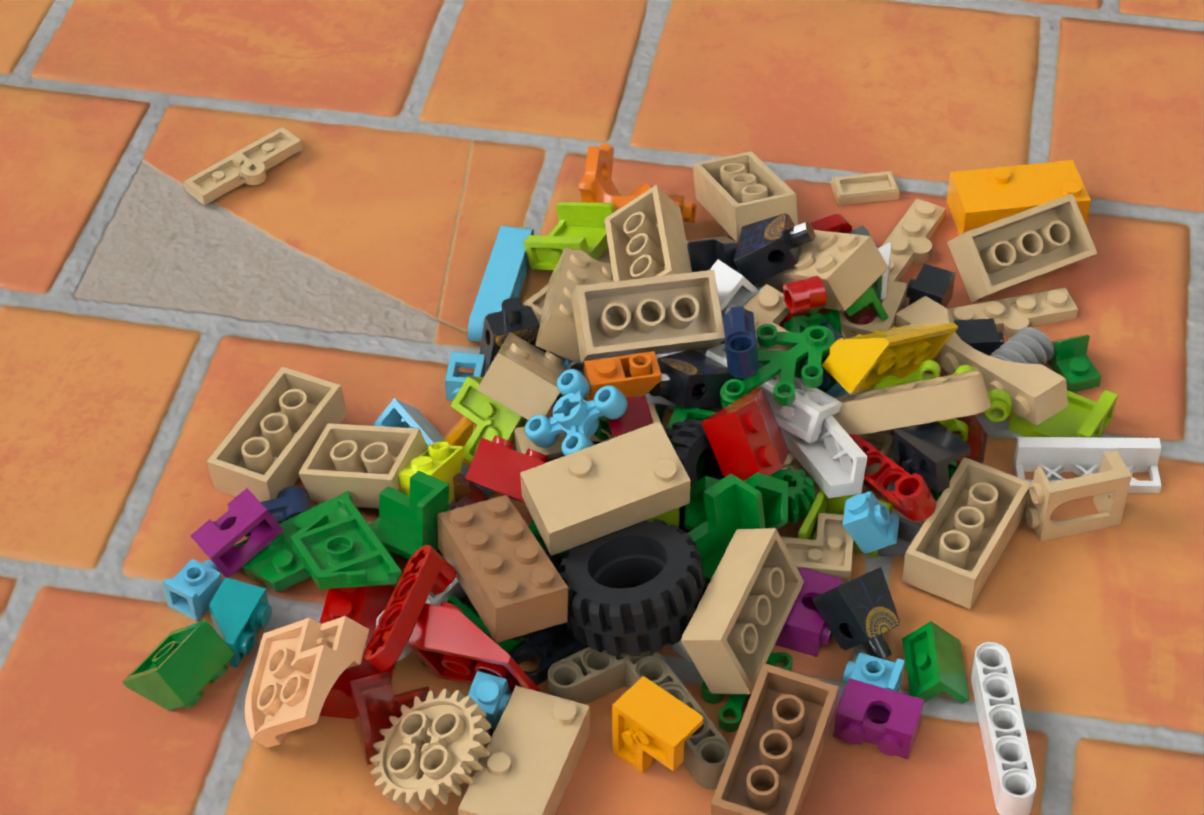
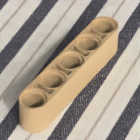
(913, 403)

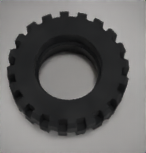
(637, 616)

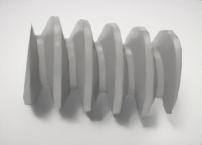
(1027, 347)

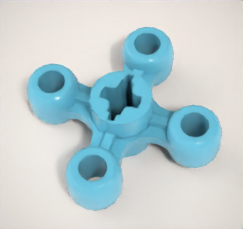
(574, 414)

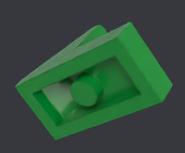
(1074, 364)

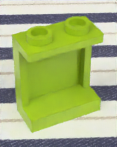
(579, 228)
(1079, 419)

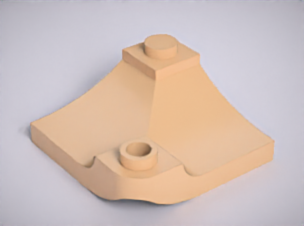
(296, 674)

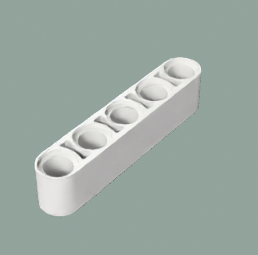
(1003, 730)

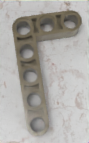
(594, 674)

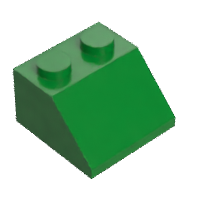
(181, 667)

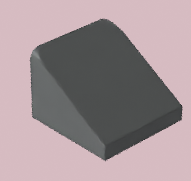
(906, 533)

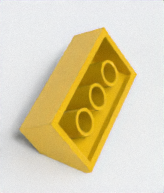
(867, 358)

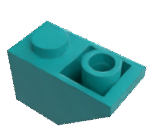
(238, 615)

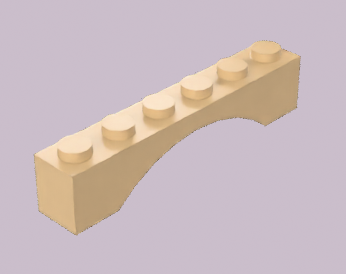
(1034, 388)

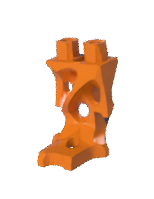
(599, 188)

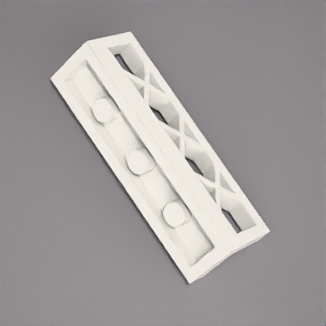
(804, 415)
(1085, 455)
(830, 459)

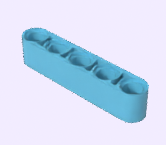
(502, 277)

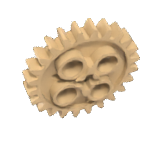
(431, 750)

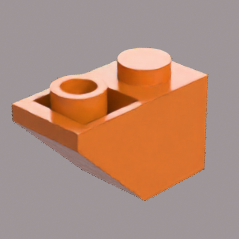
(628, 373)

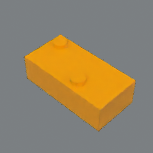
(999, 192)

